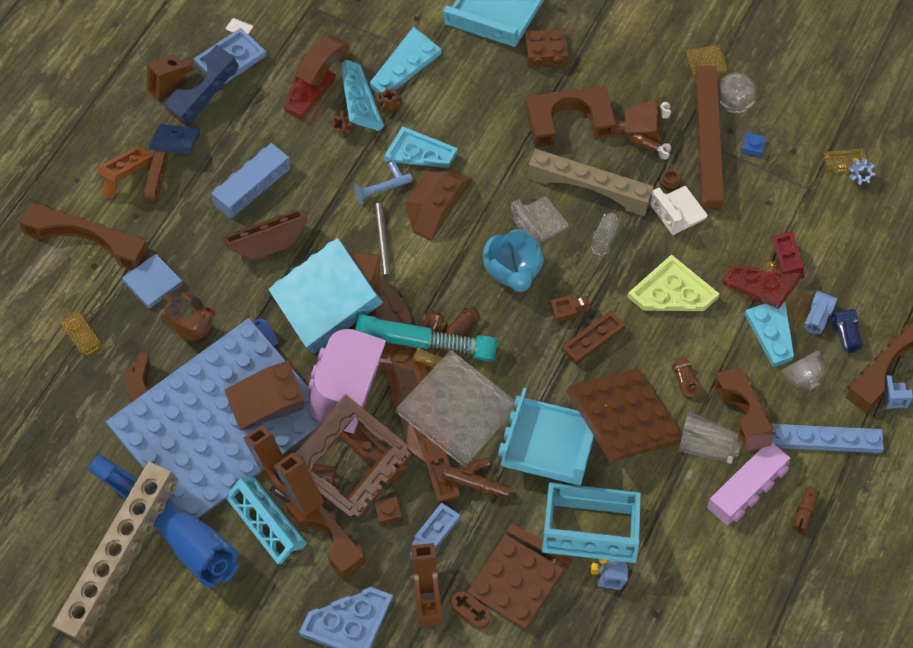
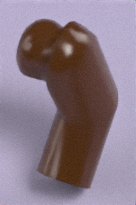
(477, 465)

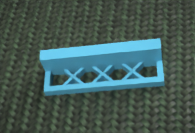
(267, 510)

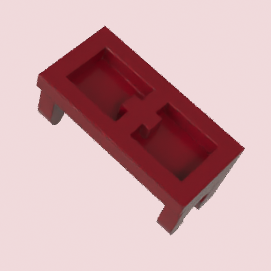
(788, 254)

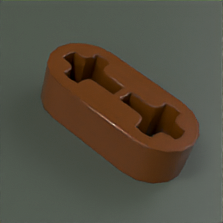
(467, 614)

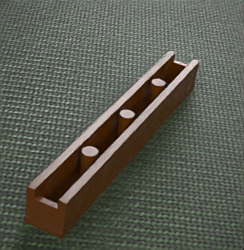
(708, 138)

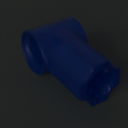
(846, 324)

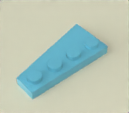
(407, 60)
(359, 99)

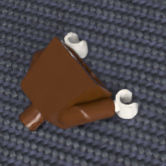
(644, 126)

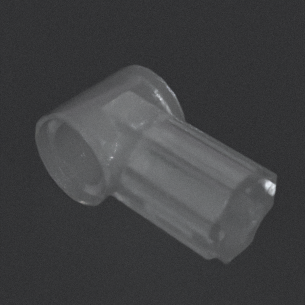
(605, 234)

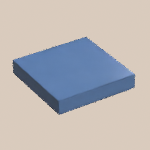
(152, 281)

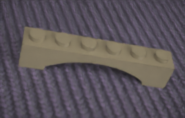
(552, 168)

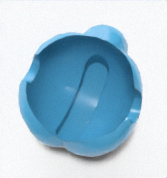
(513, 259)

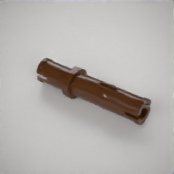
(474, 481)

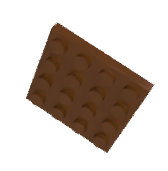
(624, 414)

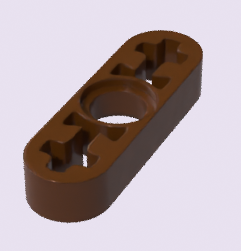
(155, 176)

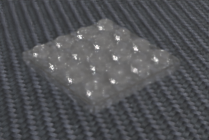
(457, 408)

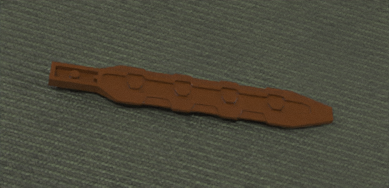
(403, 377)

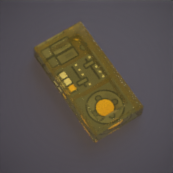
(840, 160)

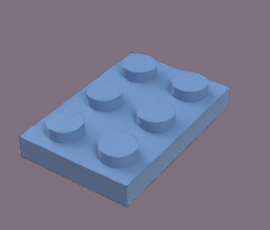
(239, 45)

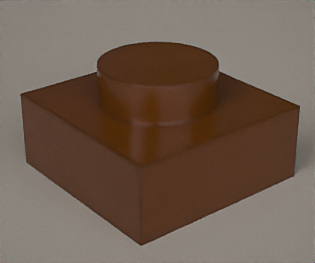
(387, 510)

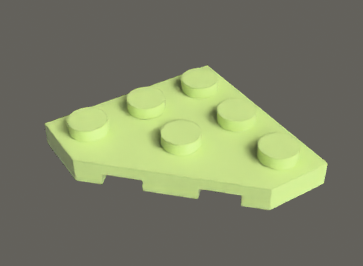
(673, 289)

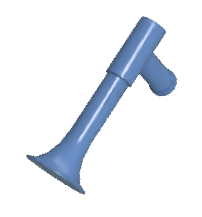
(362, 192)

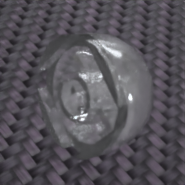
(737, 92)
(805, 371)

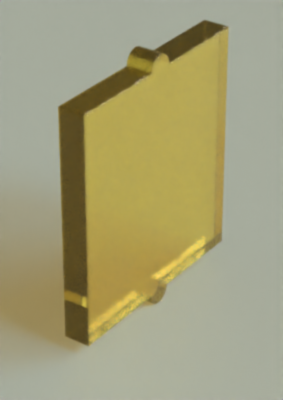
(706, 57)

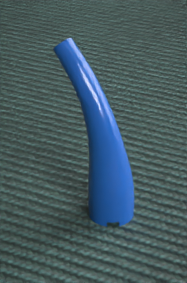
(192, 541)

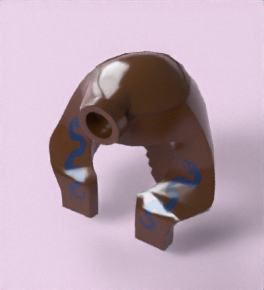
(196, 326)

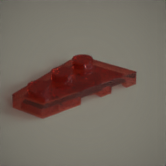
(305, 95)
(763, 286)

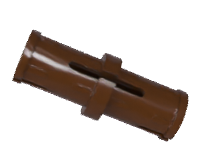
(805, 510)

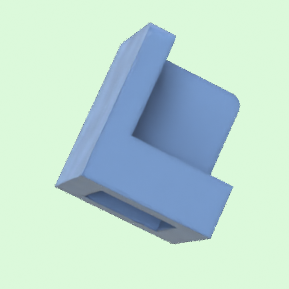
(896, 394)

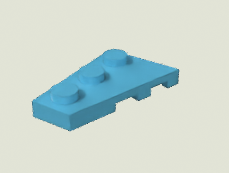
(418, 149)
(772, 332)

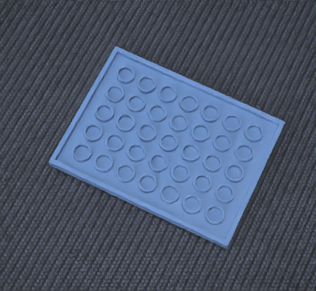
(192, 429)

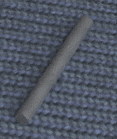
(383, 245)

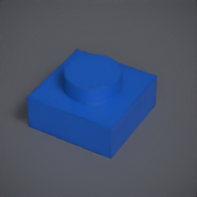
(753, 144)

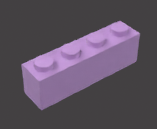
(748, 484)

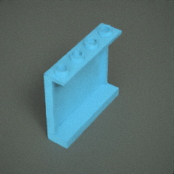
(493, 19)
(324, 295)
(546, 441)

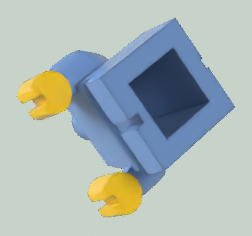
(613, 573)

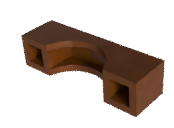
(736, 390)
(344, 555)

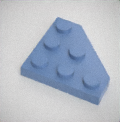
(348, 621)

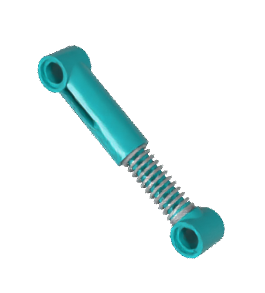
(481, 347)

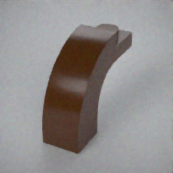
(321, 58)
(136, 379)
(426, 585)

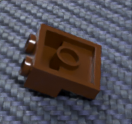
(546, 48)

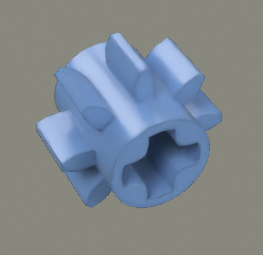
(863, 176)

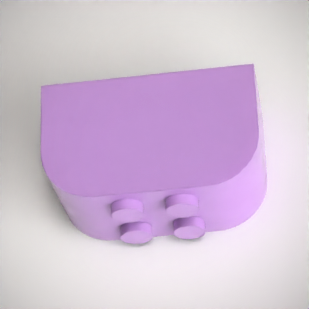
(344, 368)

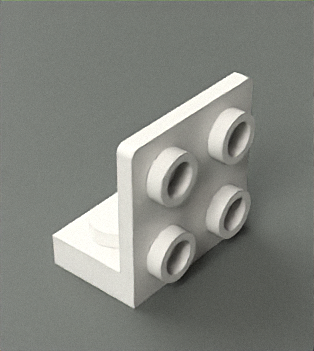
(677, 209)

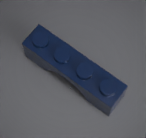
(187, 103)

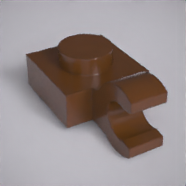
(567, 308)

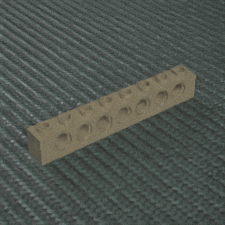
(104, 557)

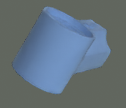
(820, 311)

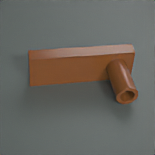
(122, 167)

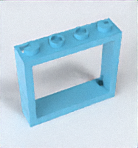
(591, 544)

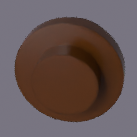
(670, 179)

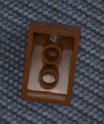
(265, 396)

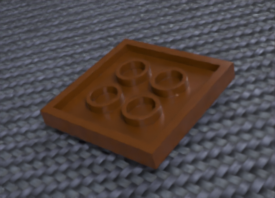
(516, 582)

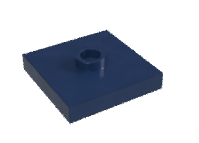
(174, 138)

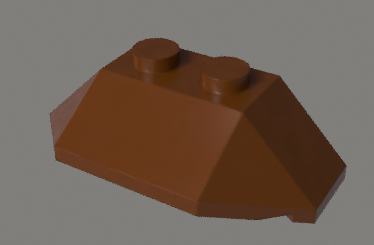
(434, 200)
(268, 236)

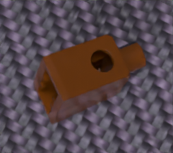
(166, 76)

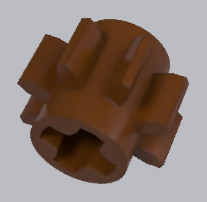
(389, 101)
(341, 123)
(434, 321)

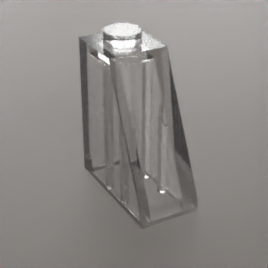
(708, 439)

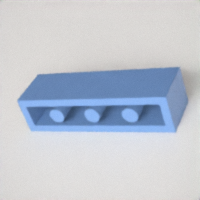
(250, 180)

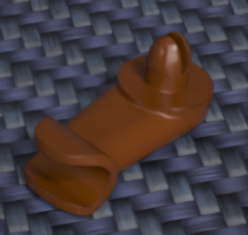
(464, 322)
(688, 384)

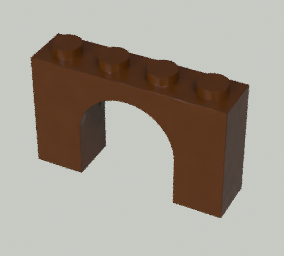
(590, 101)
(286, 474)

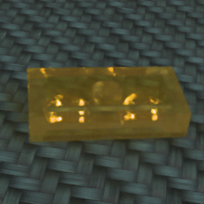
(81, 334)

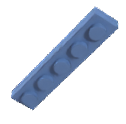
(828, 438)

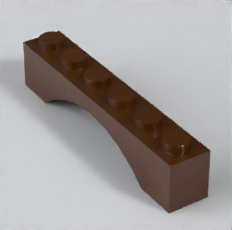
(46, 223)
(871, 385)

